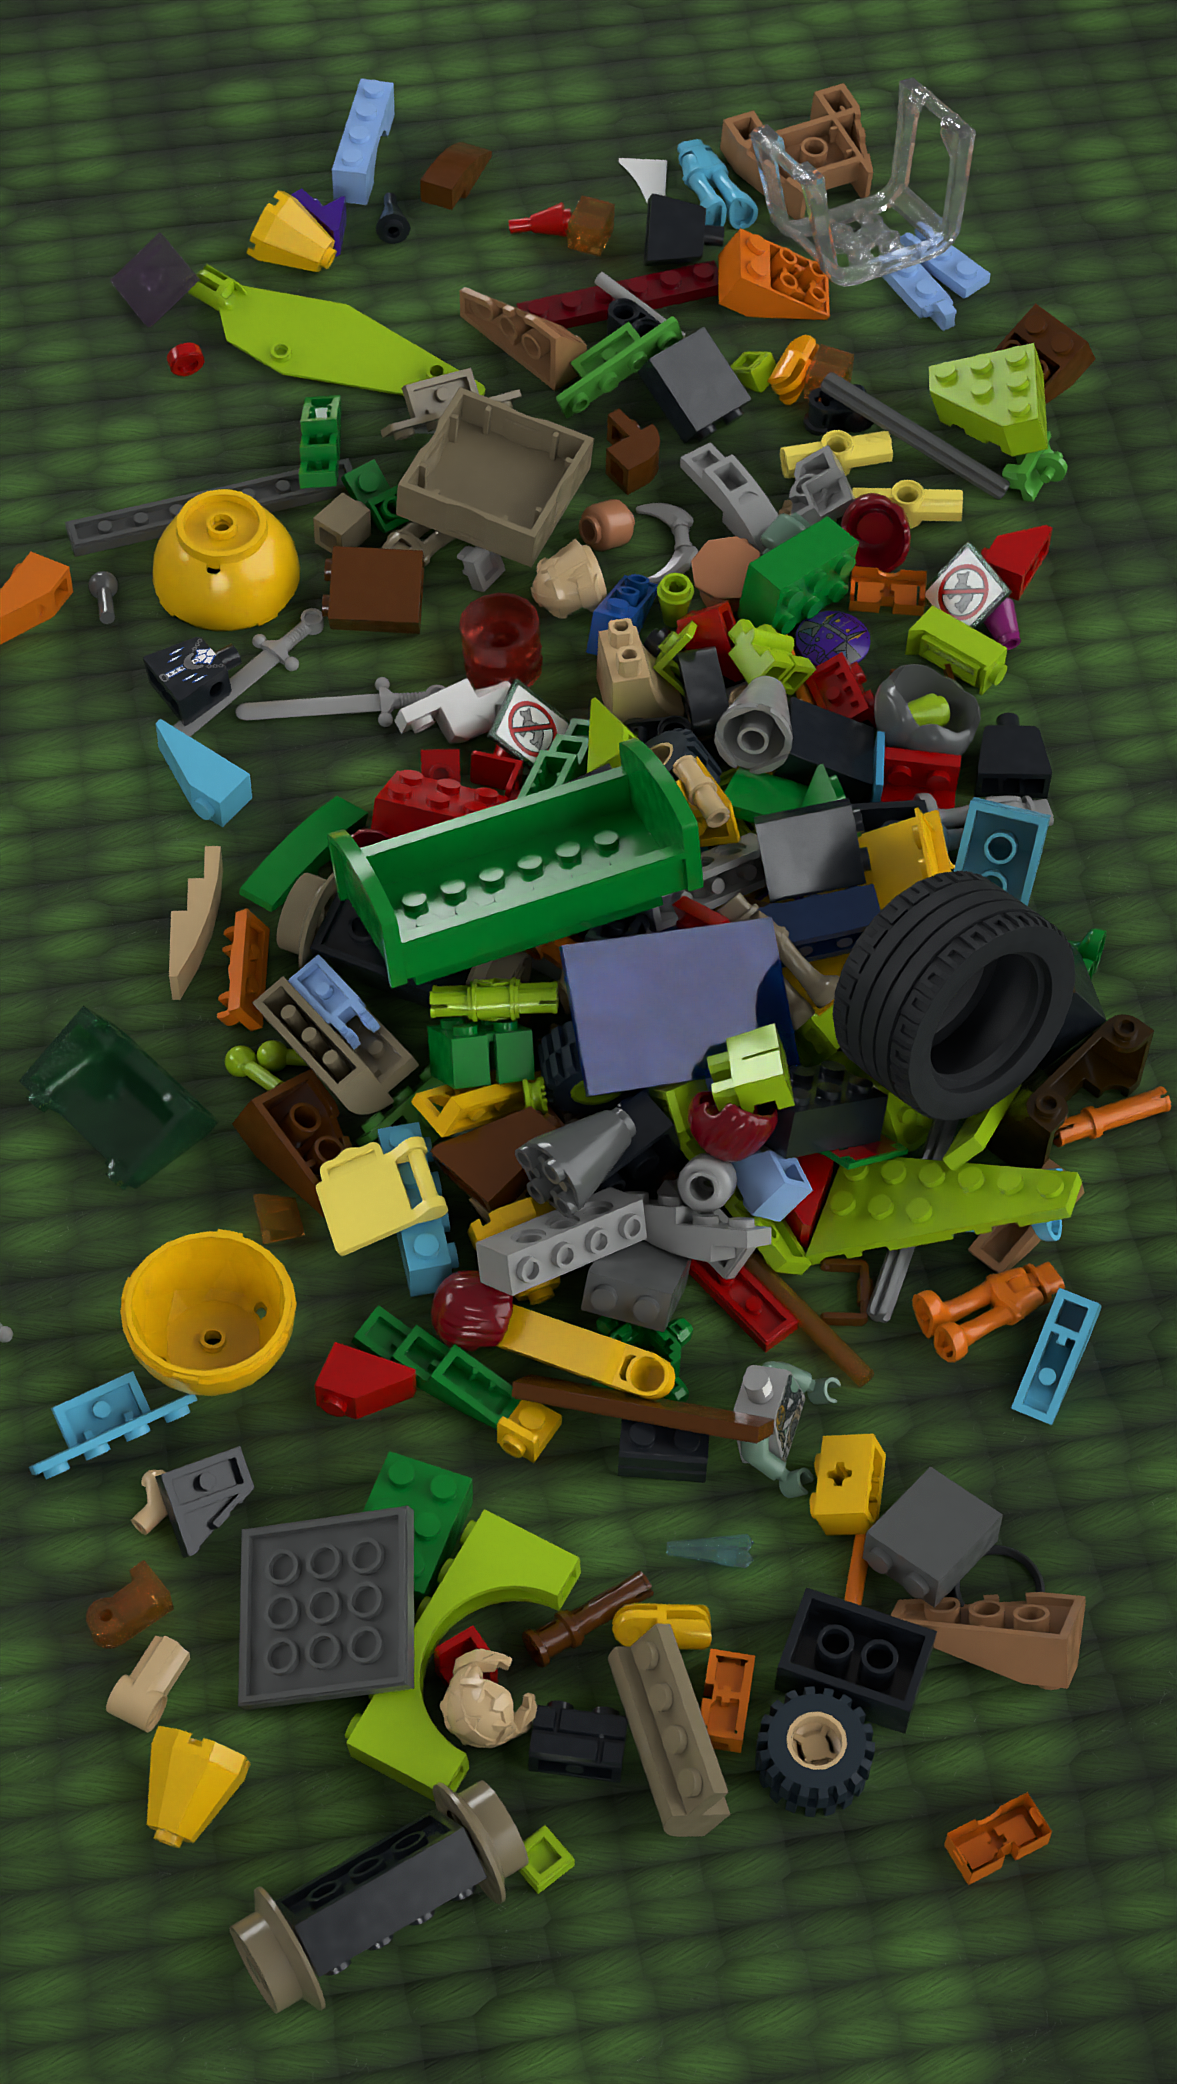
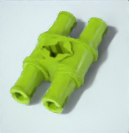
(494, 999)

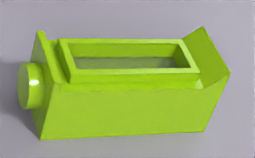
(952, 642)

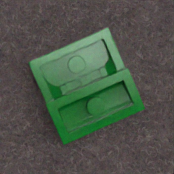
(762, 794)

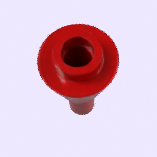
(548, 221)

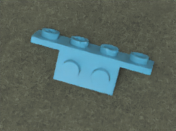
(103, 1415)

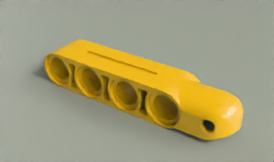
(588, 1354)

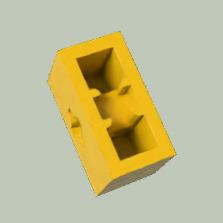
(848, 1484)

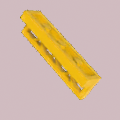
(469, 1106)

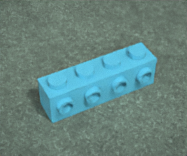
(422, 1246)

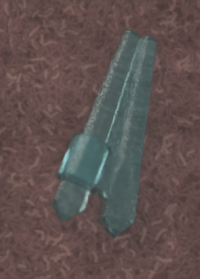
(722, 1550)

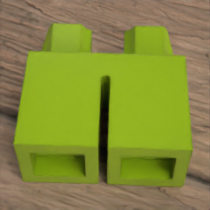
(768, 653)
(751, 1071)

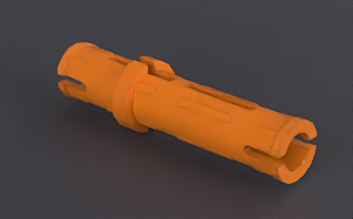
(1094, 1121)

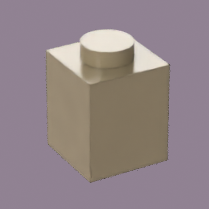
(342, 523)

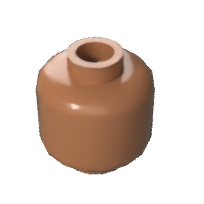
(606, 525)

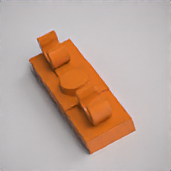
(246, 970)

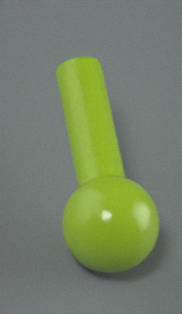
(275, 1056)
(242, 1062)

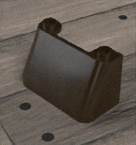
(1102, 1061)

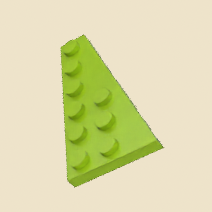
(926, 1202)

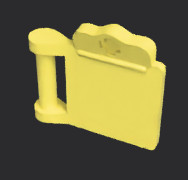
(367, 1196)

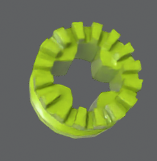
(534, 1095)

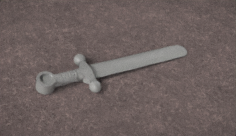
(273, 652)
(383, 701)

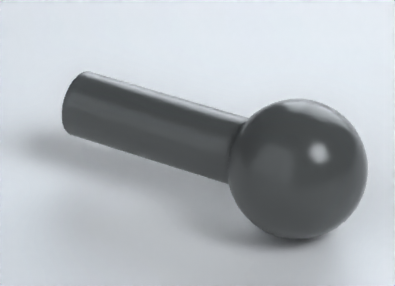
(104, 586)

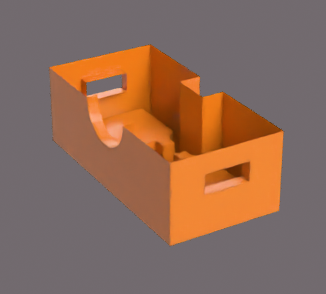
(888, 590)
(729, 1685)
(992, 1838)

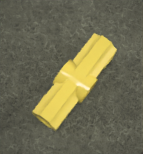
(849, 450)
(921, 503)

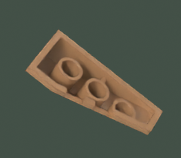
(529, 339)
(1020, 1640)

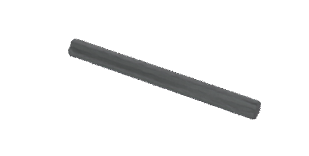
(915, 435)
(897, 1261)

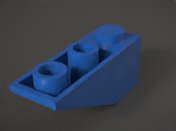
(628, 599)

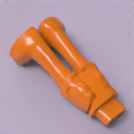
(1010, 1295)

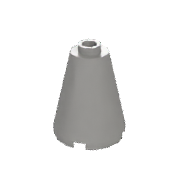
(756, 728)

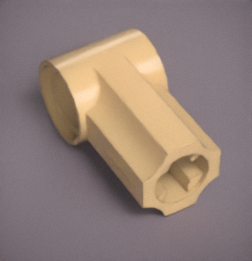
(143, 1694)

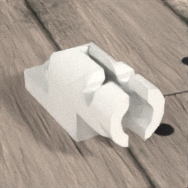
(457, 709)

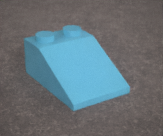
(1003, 845)

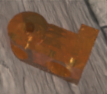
(130, 1610)

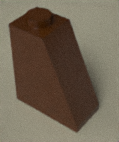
(485, 1157)

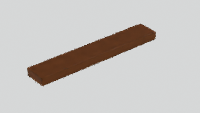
(635, 1408)

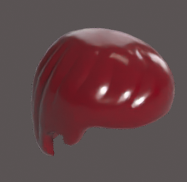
(881, 531)
(728, 1133)
(470, 1312)

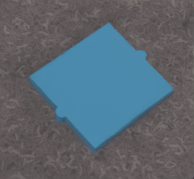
(878, 769)

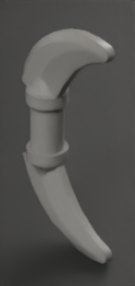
(680, 525)

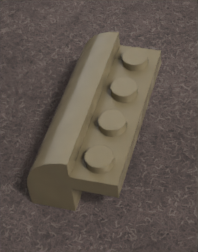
(354, 1076)
(670, 1733)

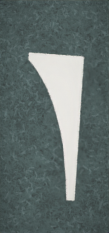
(648, 174)

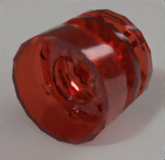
(501, 640)

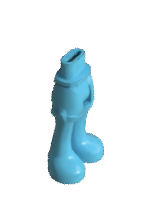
(706, 171)

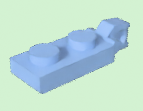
(923, 295)

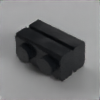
(662, 1452)
(578, 1742)

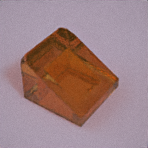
(277, 1217)

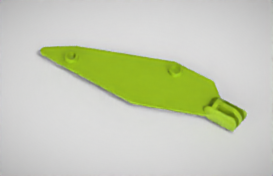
(316, 337)

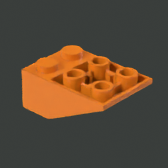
(770, 280)

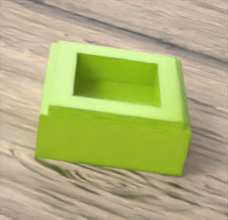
(546, 1859)

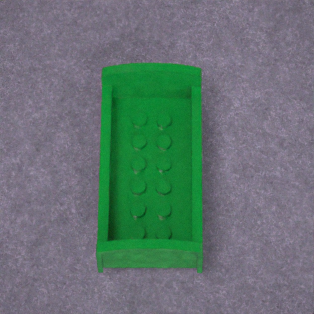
(523, 869)

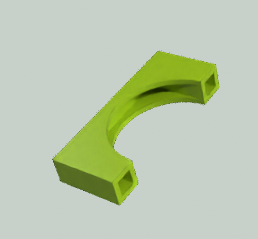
(492, 1567)

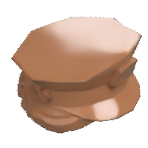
(722, 569)

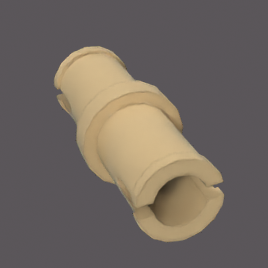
(701, 791)

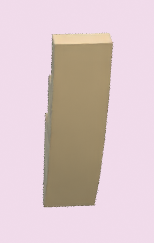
(194, 928)

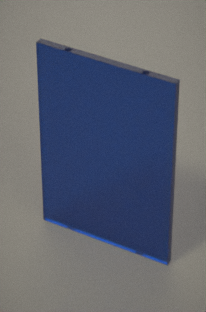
(669, 999)

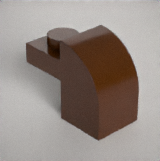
(633, 454)

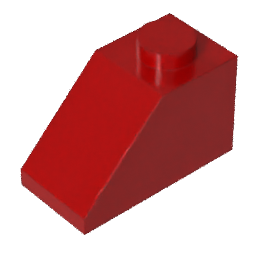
(1019, 556)
(713, 630)
(804, 1216)
(361, 1383)

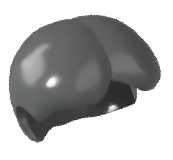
(901, 729)

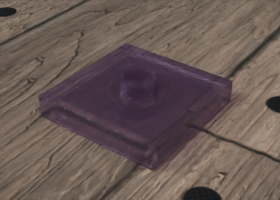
(154, 280)

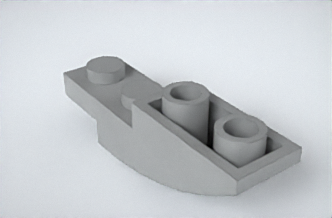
(733, 490)
(696, 1235)

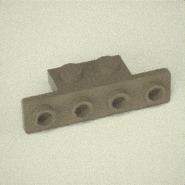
(430, 398)

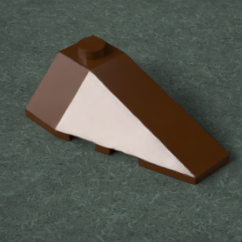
(294, 1132)

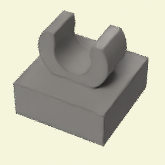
(481, 566)

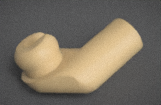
(155, 1510)

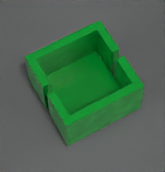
(466, 1052)

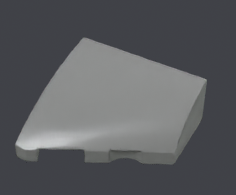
(820, 487)

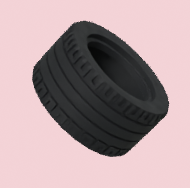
(900, 1004)

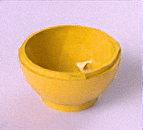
(242, 541)
(207, 1291)

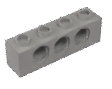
(725, 873)
(560, 1244)

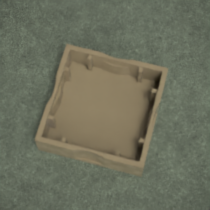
(494, 477)

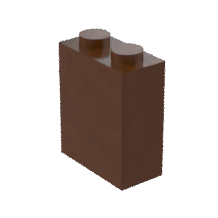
(374, 589)

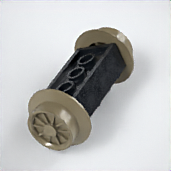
(321, 924)
(378, 1894)

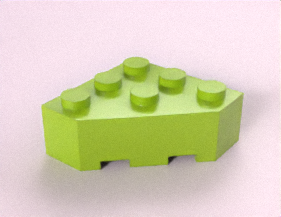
(994, 398)

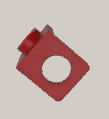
(440, 763)

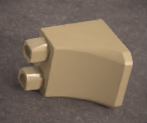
(627, 676)

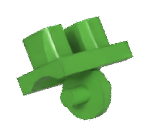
(1035, 470)

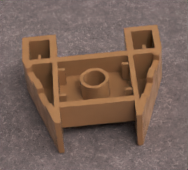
(829, 142)

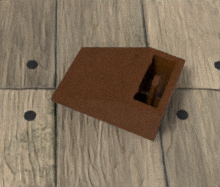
(1059, 349)

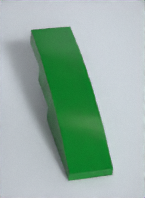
(320, 441)
(563, 761)
(301, 853)
(440, 1371)

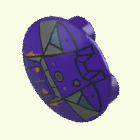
(831, 634)

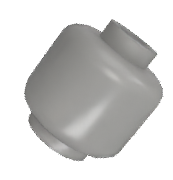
(700, 1193)

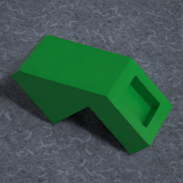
(372, 489)

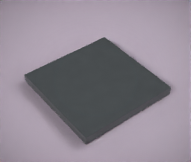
(327, 1608)

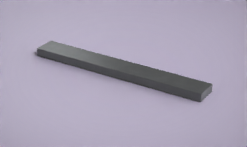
(150, 519)

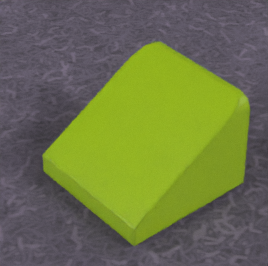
(754, 369)

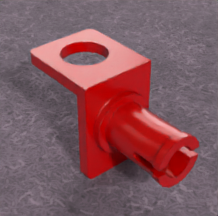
(496, 770)

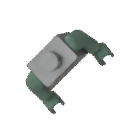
(778, 1393)

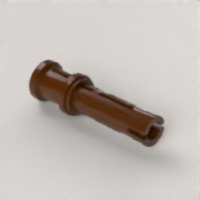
(570, 1627)

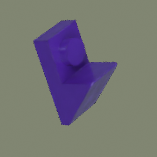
(330, 217)

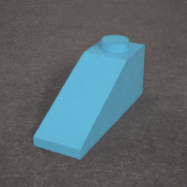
(208, 780)
(1056, 1356)

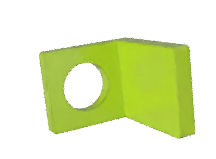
(669, 648)

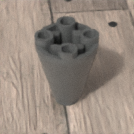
(575, 1159)

